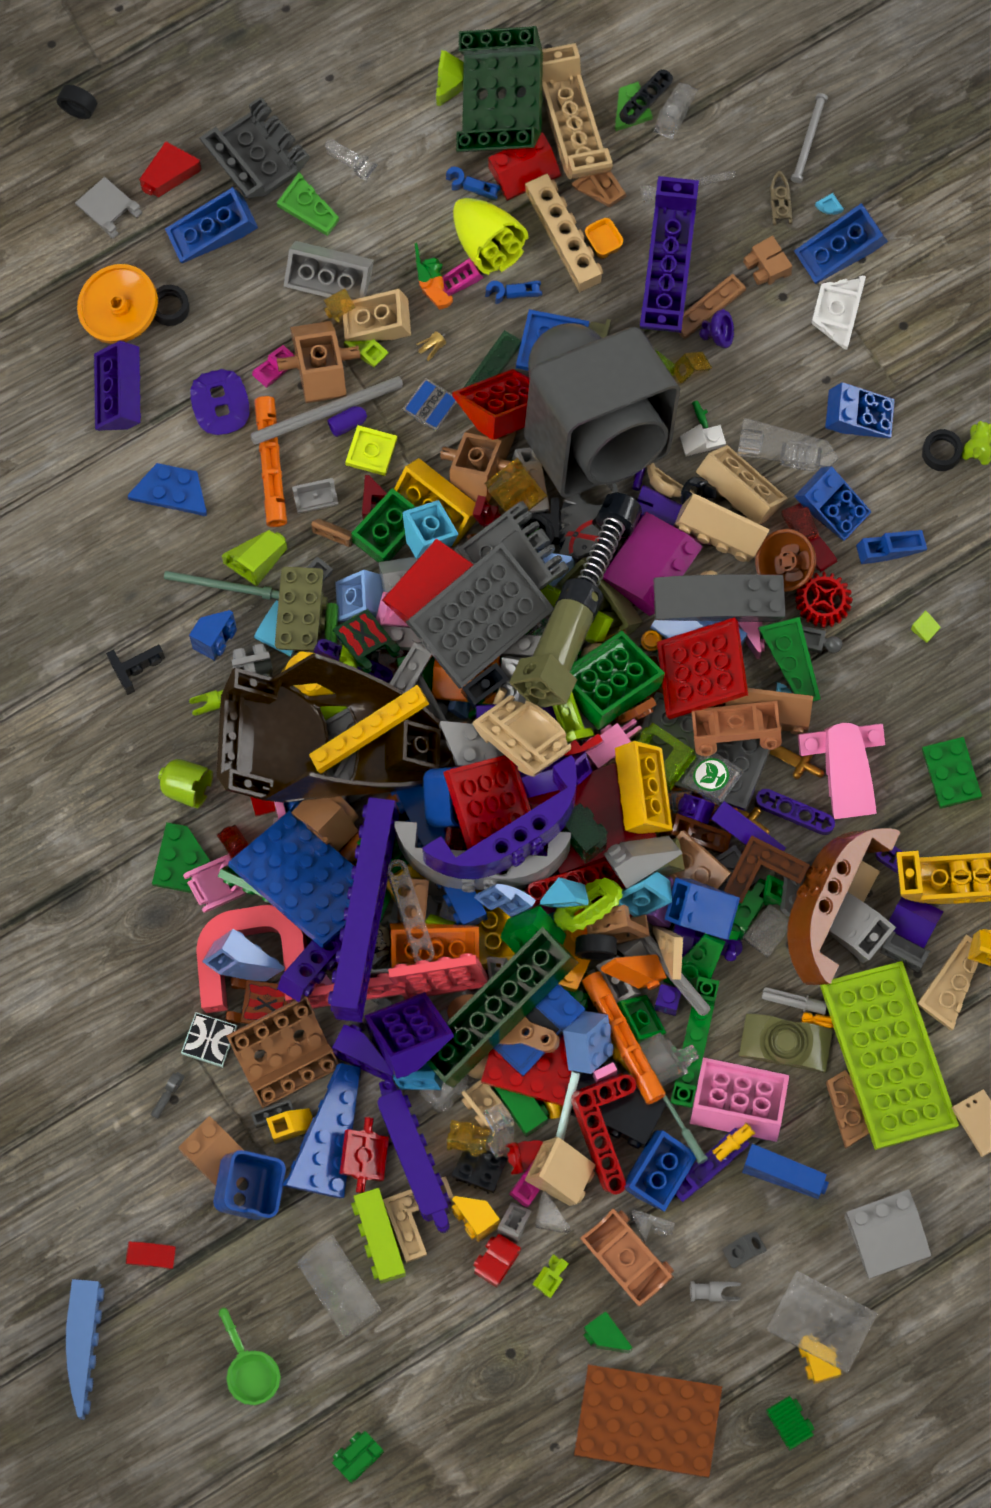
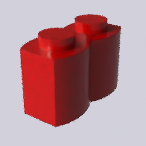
(497, 1259)

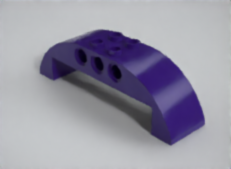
(669, 254)
(503, 847)

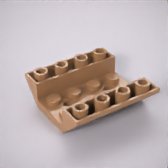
(287, 1060)

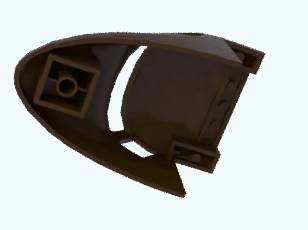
(274, 727)

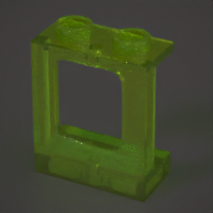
(678, 760)

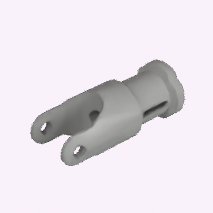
(711, 1291)

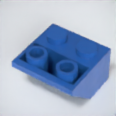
(212, 633)

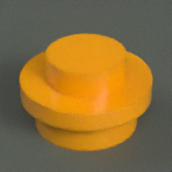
(650, 639)

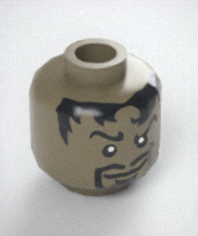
(383, 941)

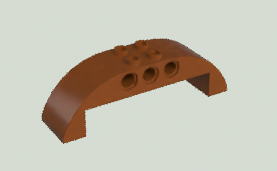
(822, 896)

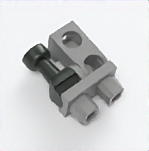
(257, 663)

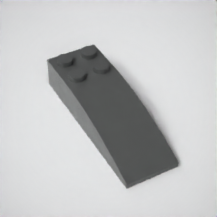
(720, 598)

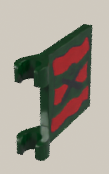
(364, 636)

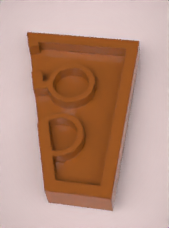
(638, 711)

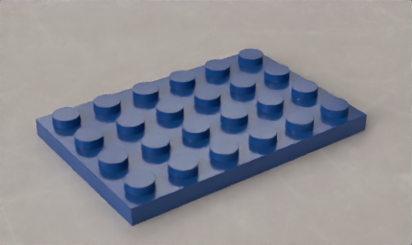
(298, 877)

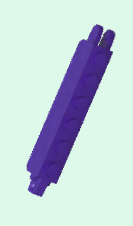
(413, 1157)

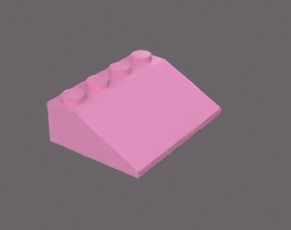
(739, 1094)

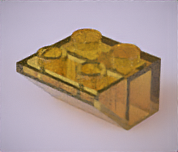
(515, 485)

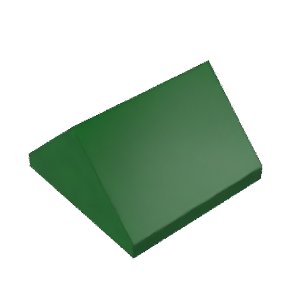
(641, 1017)

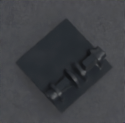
(479, 1170)

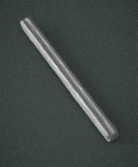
(326, 410)

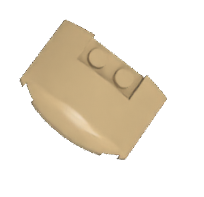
(523, 734)

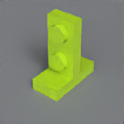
(571, 722)

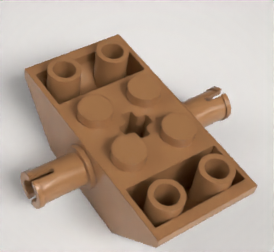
(322, 376)
(477, 461)

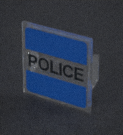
(430, 404)

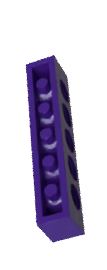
(309, 969)

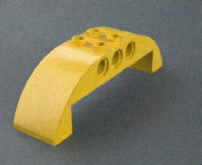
(929, 878)

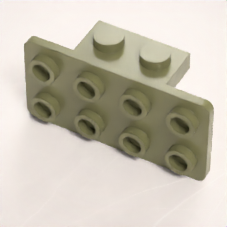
(300, 609)

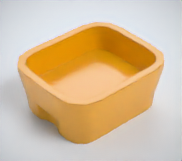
(604, 237)

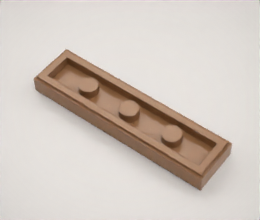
(709, 304)

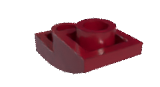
(485, 513)
(824, 556)

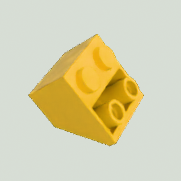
(477, 1215)

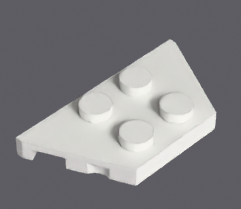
(838, 308)

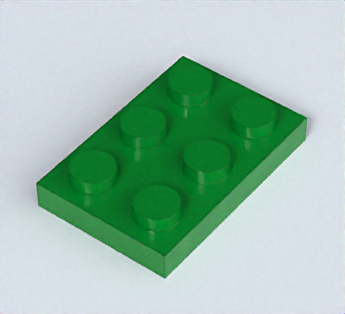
(951, 772)

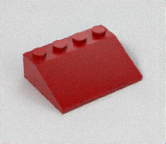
(496, 404)
(425, 579)

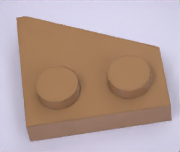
(601, 187)

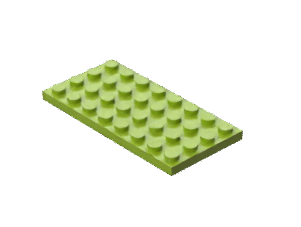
(889, 1055)

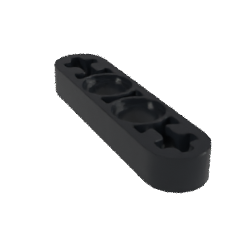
(645, 96)

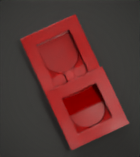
(589, 745)
(150, 1254)

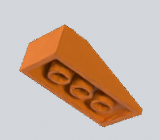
(445, 938)

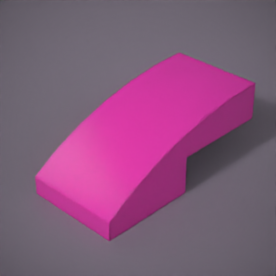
(268, 371)
(524, 1191)

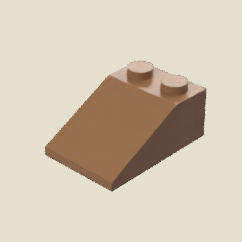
(207, 1147)

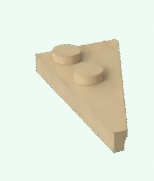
(671, 949)

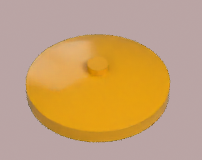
(117, 303)

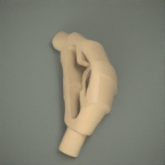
(663, 483)

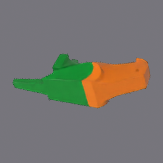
(432, 281)

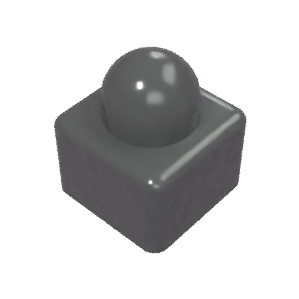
(597, 406)

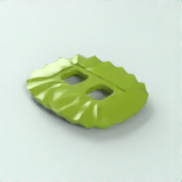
(593, 911)

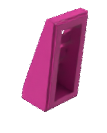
(463, 283)

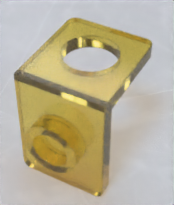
(694, 362)

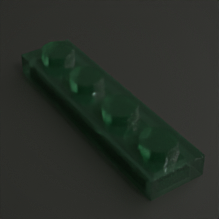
(496, 358)

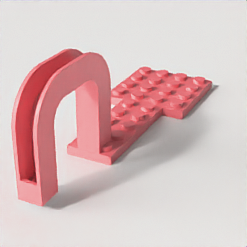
(433, 978)

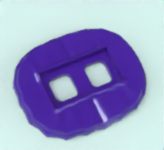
(235, 398)

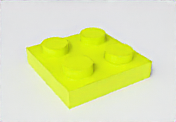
(371, 450)

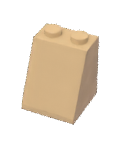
(561, 1171)

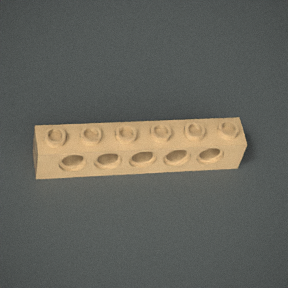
(582, 277)

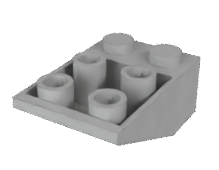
(860, 928)

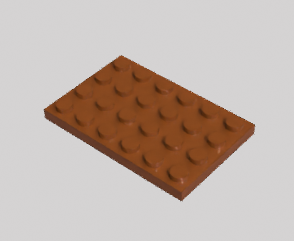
(648, 1421)

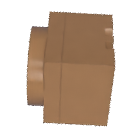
(328, 819)

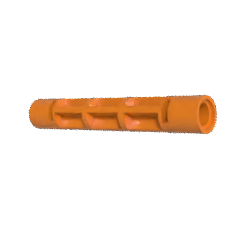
(270, 460)
(624, 1038)

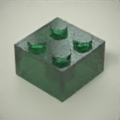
(586, 835)

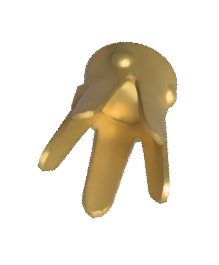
(435, 340)

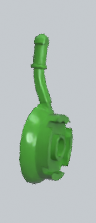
(252, 1374)

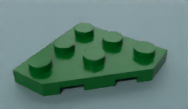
(177, 856)

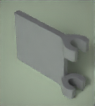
(105, 204)

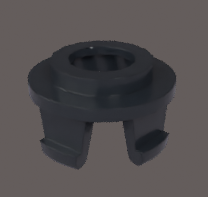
(703, 489)

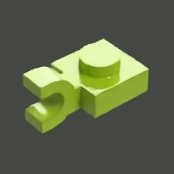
(548, 1278)

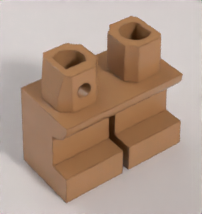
(770, 261)

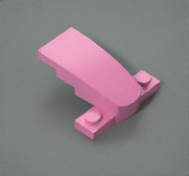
(846, 765)

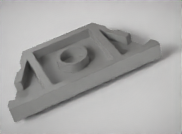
(467, 743)

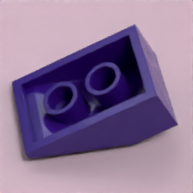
(356, 1049)

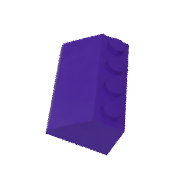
(117, 387)

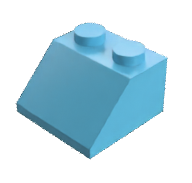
(425, 525)
(647, 895)

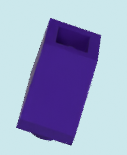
(695, 808)

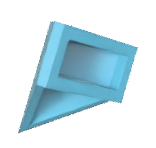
(565, 894)

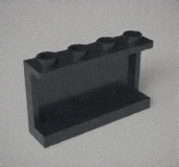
(626, 1116)

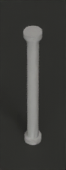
(820, 100)

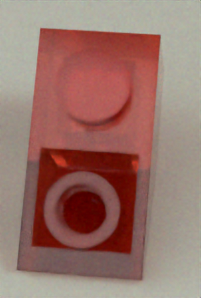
(232, 840)

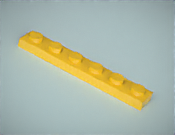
(369, 729)

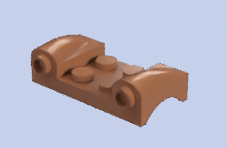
(736, 724)
(627, 1257)

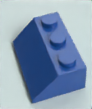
(659, 1170)

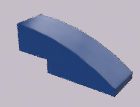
(891, 546)

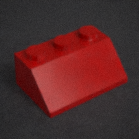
(519, 166)

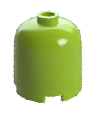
(185, 782)

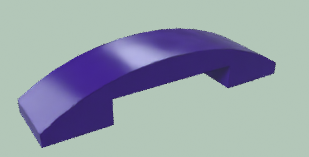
(702, 1173)

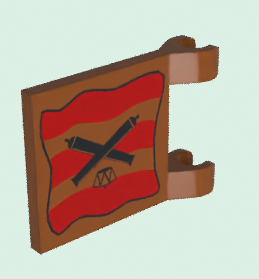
(259, 1000)

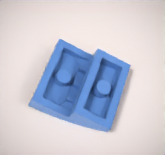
(506, 898)

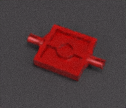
(364, 1155)

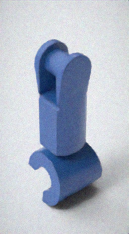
(471, 184)
(513, 290)

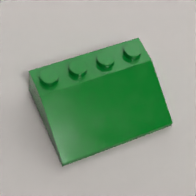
(613, 679)

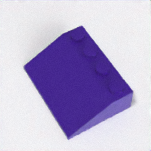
(408, 1033)

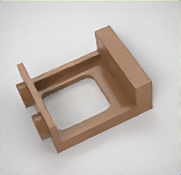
(621, 925)

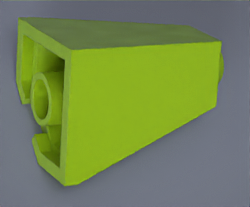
(256, 556)

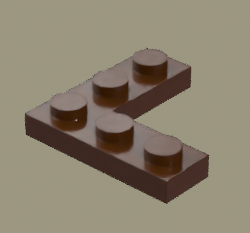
(761, 853)

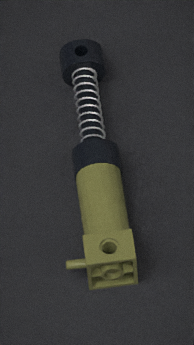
(546, 675)

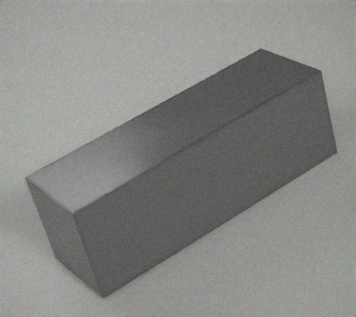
(259, 1117)

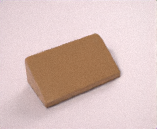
(332, 532)

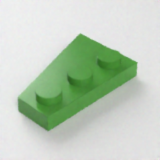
(305, 204)

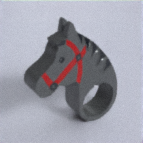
(578, 527)

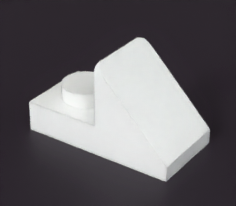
(702, 440)

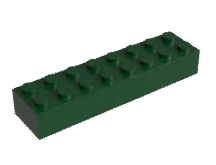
(501, 1005)

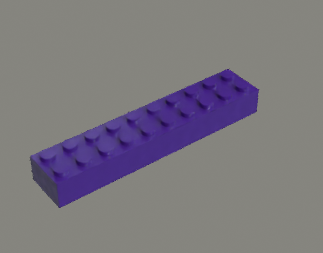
(364, 910)

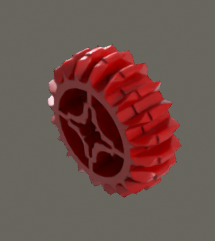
(831, 613)

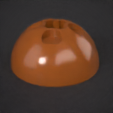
(777, 556)

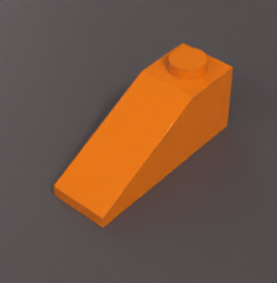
(637, 971)

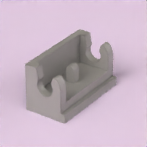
(315, 495)

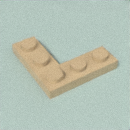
(400, 1211)

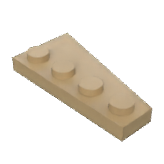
(948, 989)

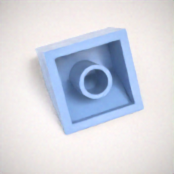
(358, 593)

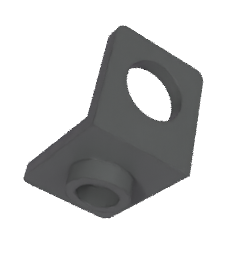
(743, 1249)

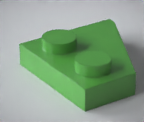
(625, 95)

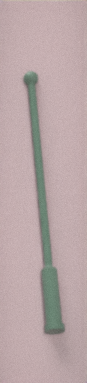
(701, 1158)

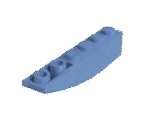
(81, 1339)

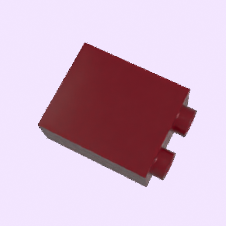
(602, 796)

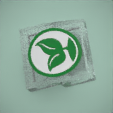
(712, 777)

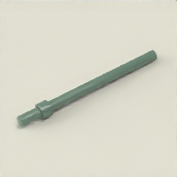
(265, 592)

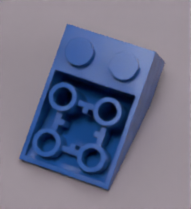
(859, 412)
(833, 502)
(702, 908)

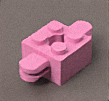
(613, 737)

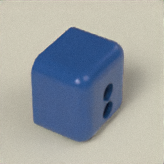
(437, 800)
(264, 1188)

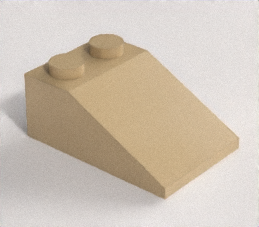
(378, 317)

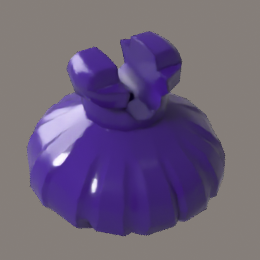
(719, 329)

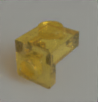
(338, 305)

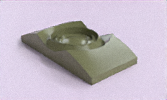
(785, 1042)

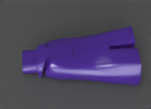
(658, 505)

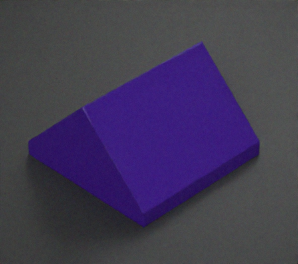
(915, 921)

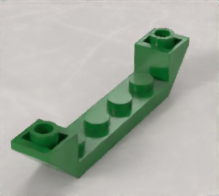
(696, 1035)

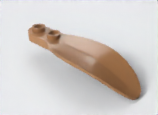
(516, 1035)

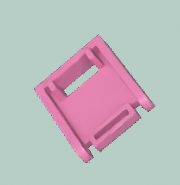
(209, 887)

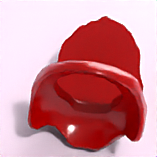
(522, 1154)

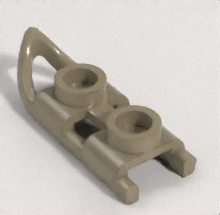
(781, 193)

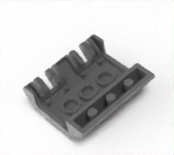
(256, 151)

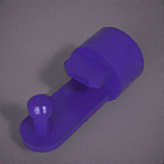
(690, 937)

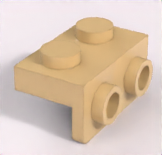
(480, 1098)

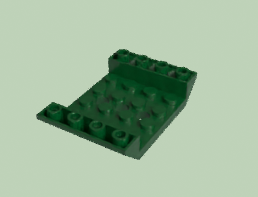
(496, 62)

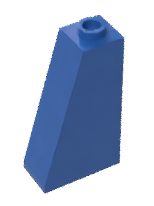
(784, 1172)

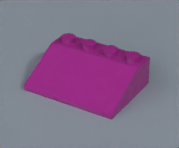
(649, 553)

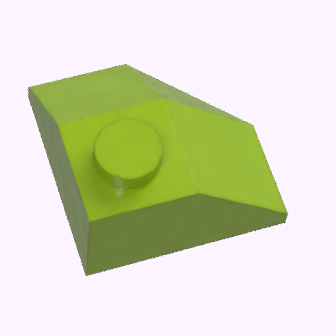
(449, 77)

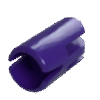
(347, 420)

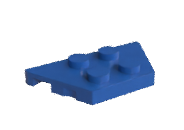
(171, 489)

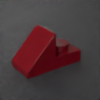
(372, 494)

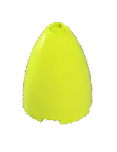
(478, 224)

